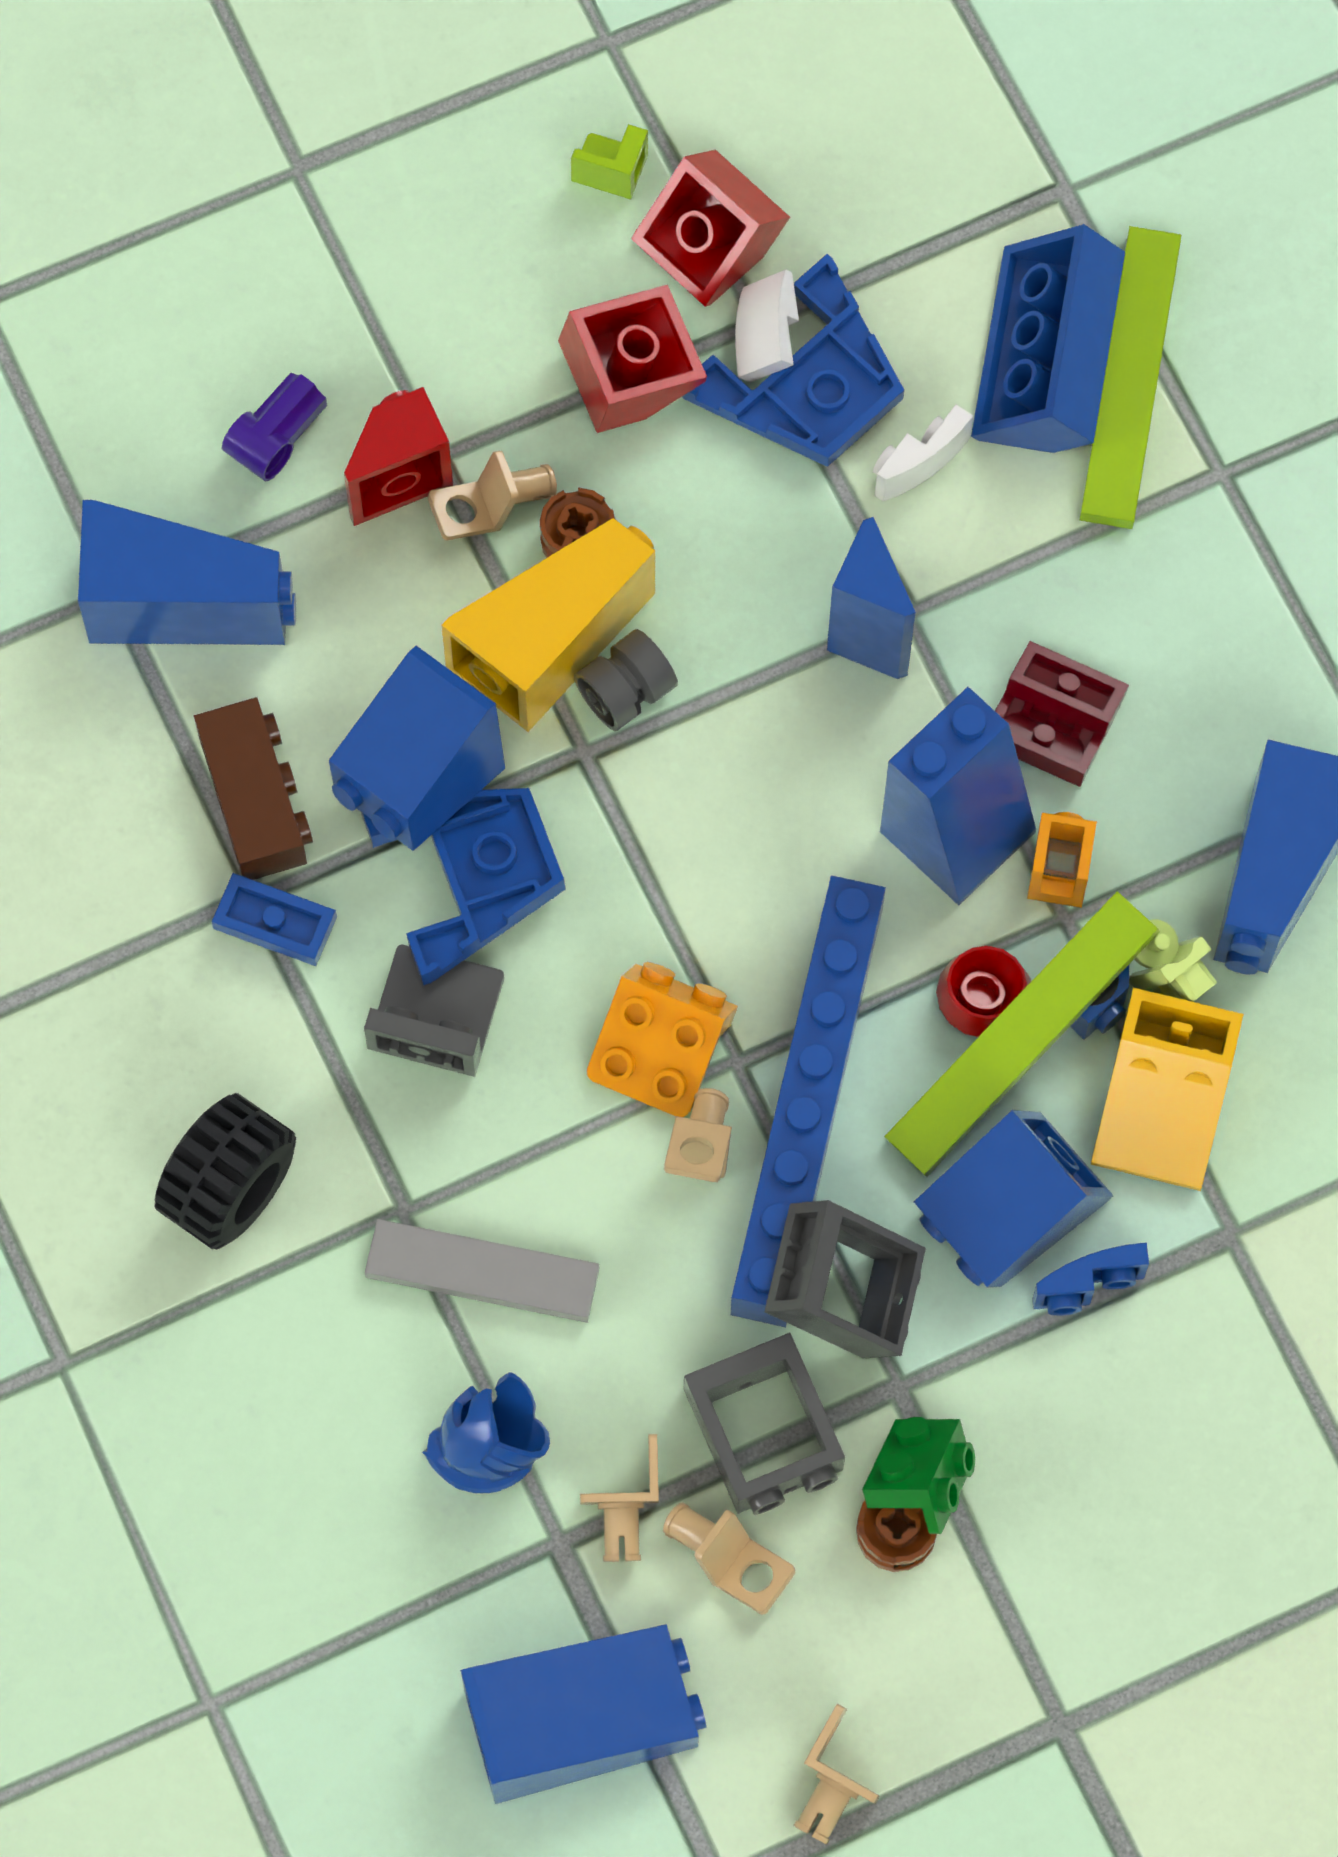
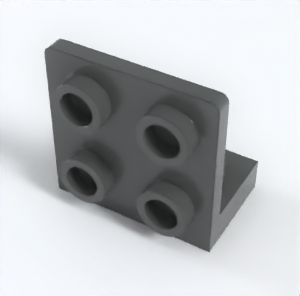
(435, 1022)

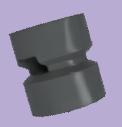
(629, 677)

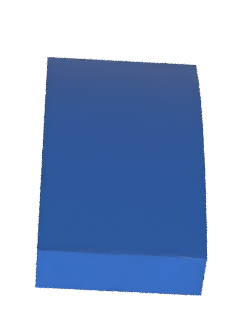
(1073, 1284)

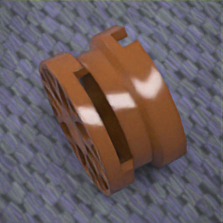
(571, 517)
(894, 1537)

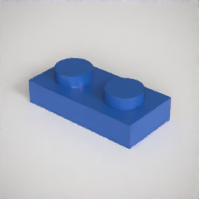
(274, 919)

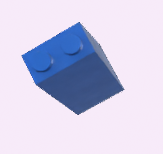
(177, 583)
(958, 797)
(1281, 854)
(581, 1710)

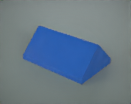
(871, 608)

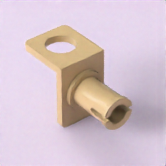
(491, 496)
(701, 1143)
(622, 1511)
(725, 1554)
(833, 1788)

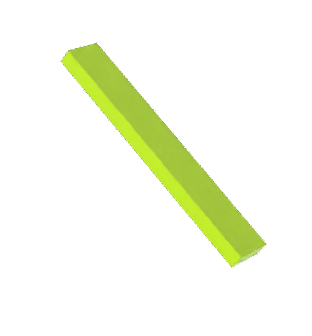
(1130, 378)
(1022, 1033)

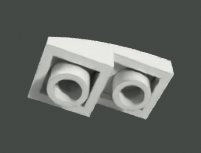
(762, 326)
(917, 461)

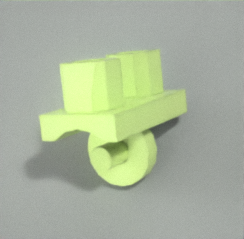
(1173, 966)

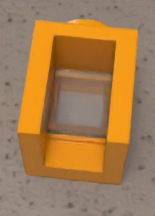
(1062, 859)

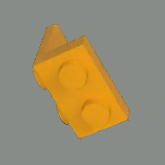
(659, 1038)

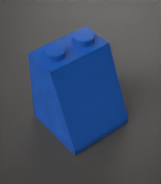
(418, 751)
(1010, 1198)

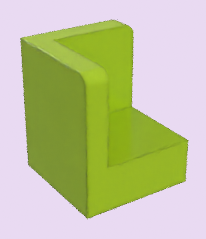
(611, 163)

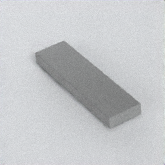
(482, 1270)

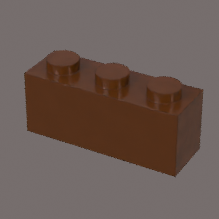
(253, 788)

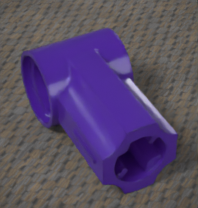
(267, 437)

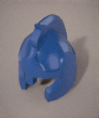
(486, 1442)

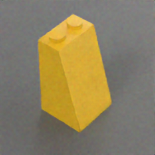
(551, 620)

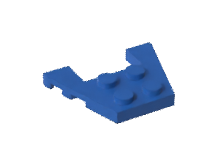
(829, 394)
(496, 871)

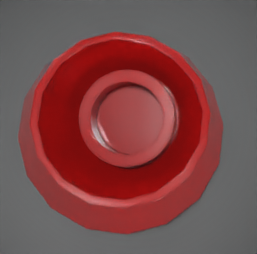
(979, 987)

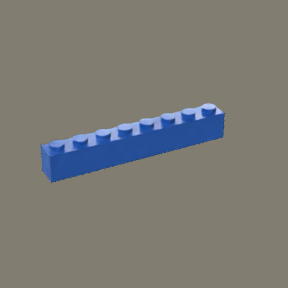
(810, 1083)

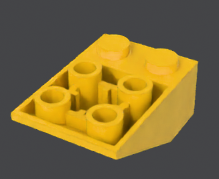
(1167, 1089)

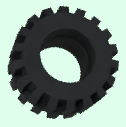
(225, 1171)

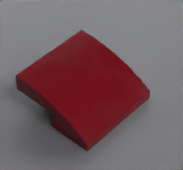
(1059, 711)

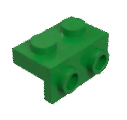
(922, 1468)

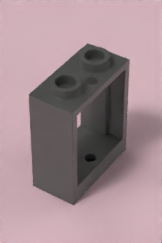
(804, 1272)
(739, 1373)

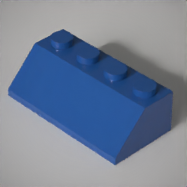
(1049, 341)

